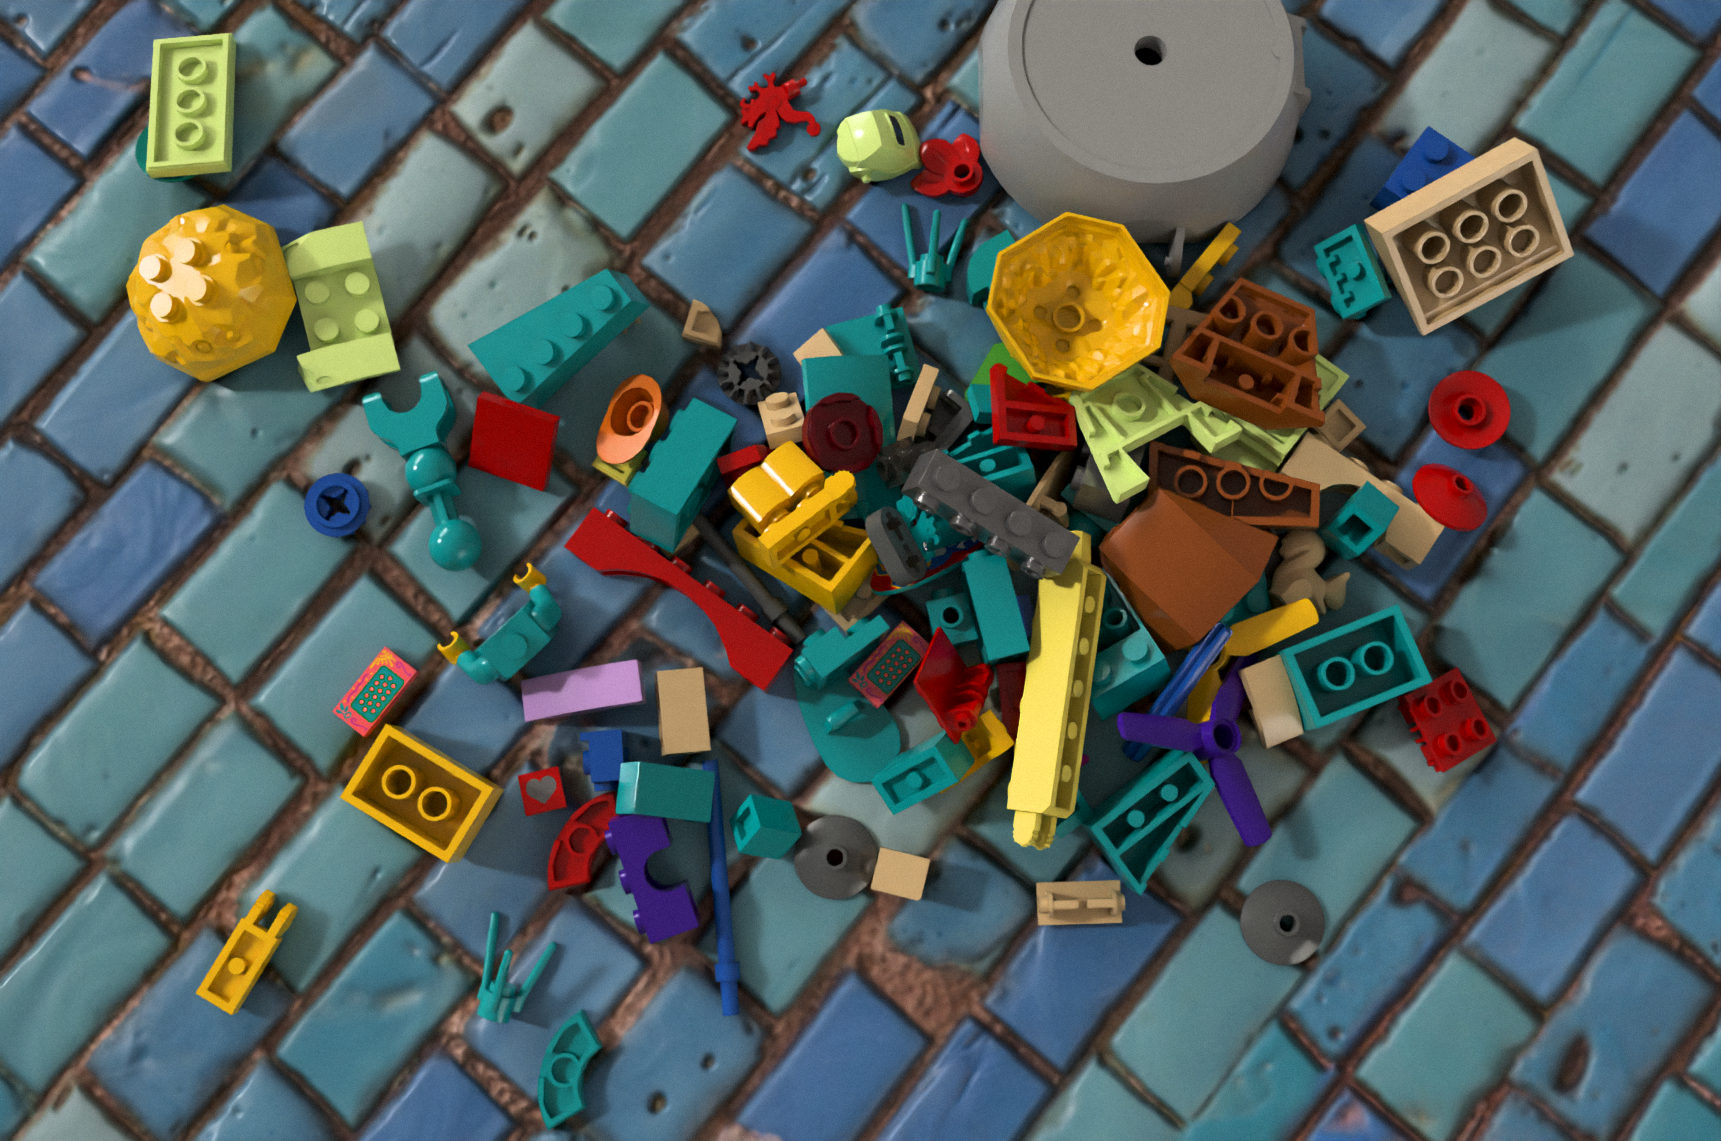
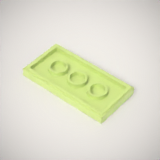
(191, 106)

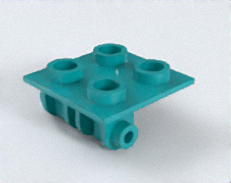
(881, 335)

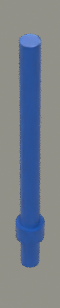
(727, 969)

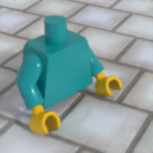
(515, 640)

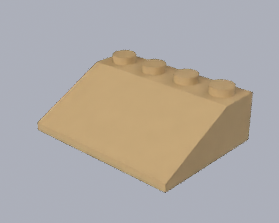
(1471, 235)

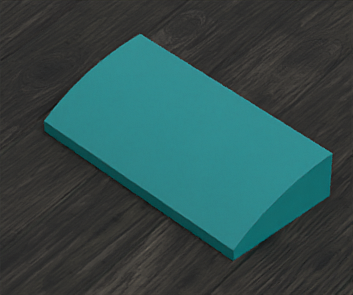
(869, 379)

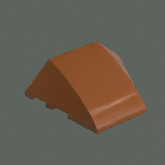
(1255, 359)
(1184, 565)

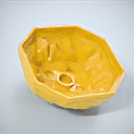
(211, 292)
(1077, 302)

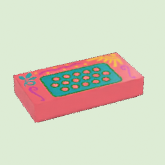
(889, 664)
(376, 692)

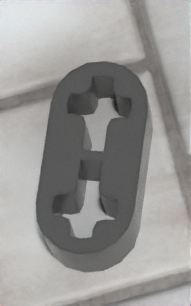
(895, 546)

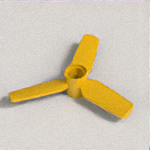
(1247, 638)

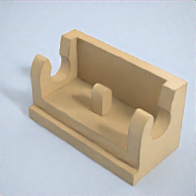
(682, 711)

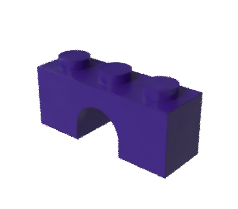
(662, 908)

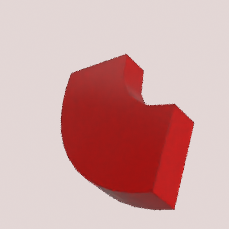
(579, 842)

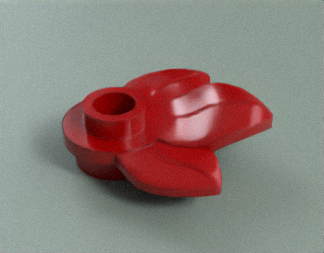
(944, 165)

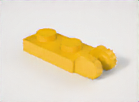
(1199, 276)
(809, 519)
(245, 955)

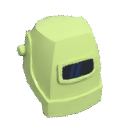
(878, 145)

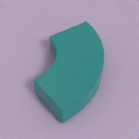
(564, 1068)

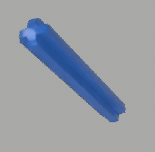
(1183, 682)

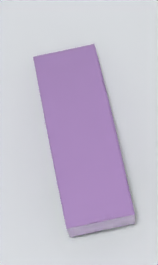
(583, 691)

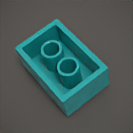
(680, 474)
(1354, 667)

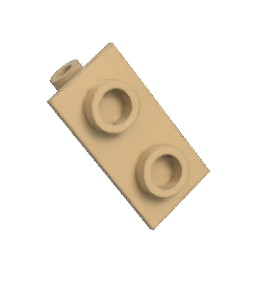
(1079, 902)

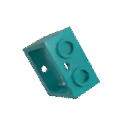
(993, 608)

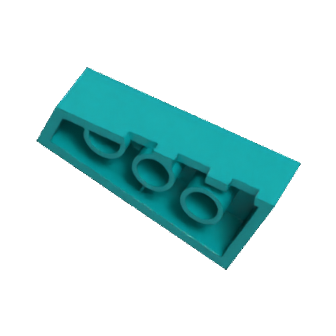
(558, 338)

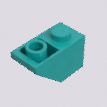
(1358, 522)

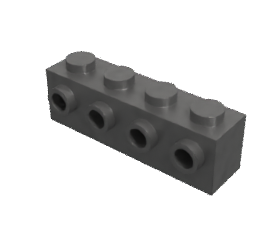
(990, 515)

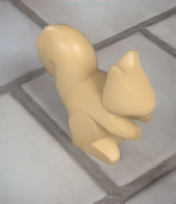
(1297, 577)

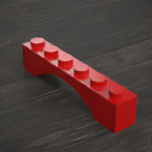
(615, 552)

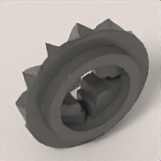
(752, 390)

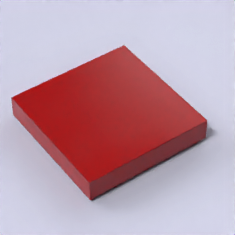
(513, 441)

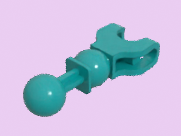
(429, 467)

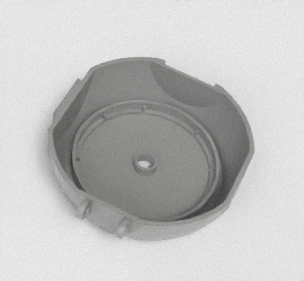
(1140, 145)

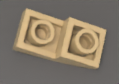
(1273, 701)

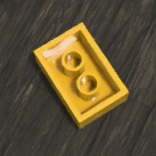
(422, 793)

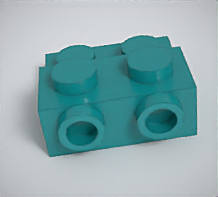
(832, 654)

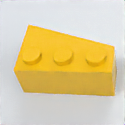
(825, 569)

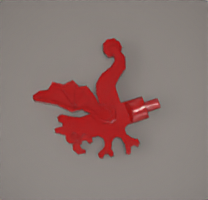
(771, 103)

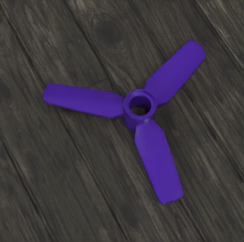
(1211, 741)

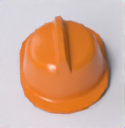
(632, 420)

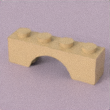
(1410, 531)

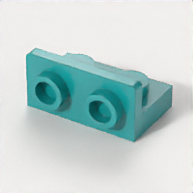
(1351, 272)

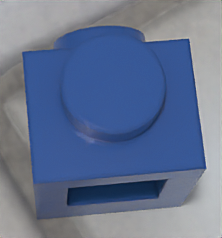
(605, 757)

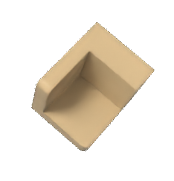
(900, 873)

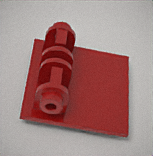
(951, 688)
(1447, 720)

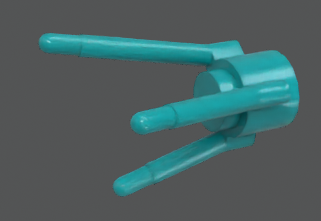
(930, 272)
(498, 995)

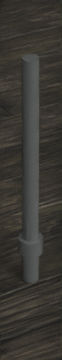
(774, 608)

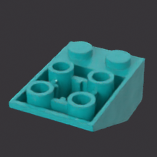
(1126, 657)

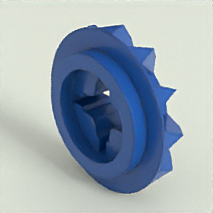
(336, 487)

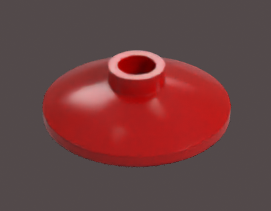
(1484, 401)
(1449, 497)

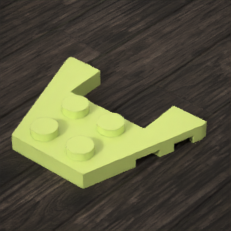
(1133, 412)

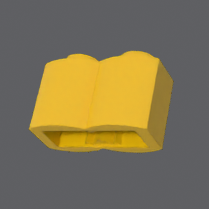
(776, 486)

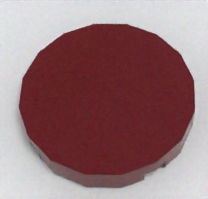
(842, 433)

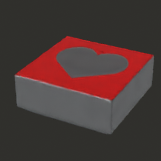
(543, 791)

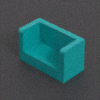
(922, 771)
(665, 792)

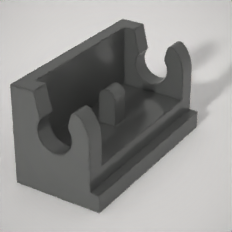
(948, 421)

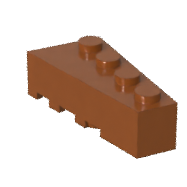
(1234, 489)

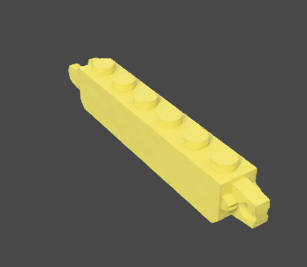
(1056, 698)

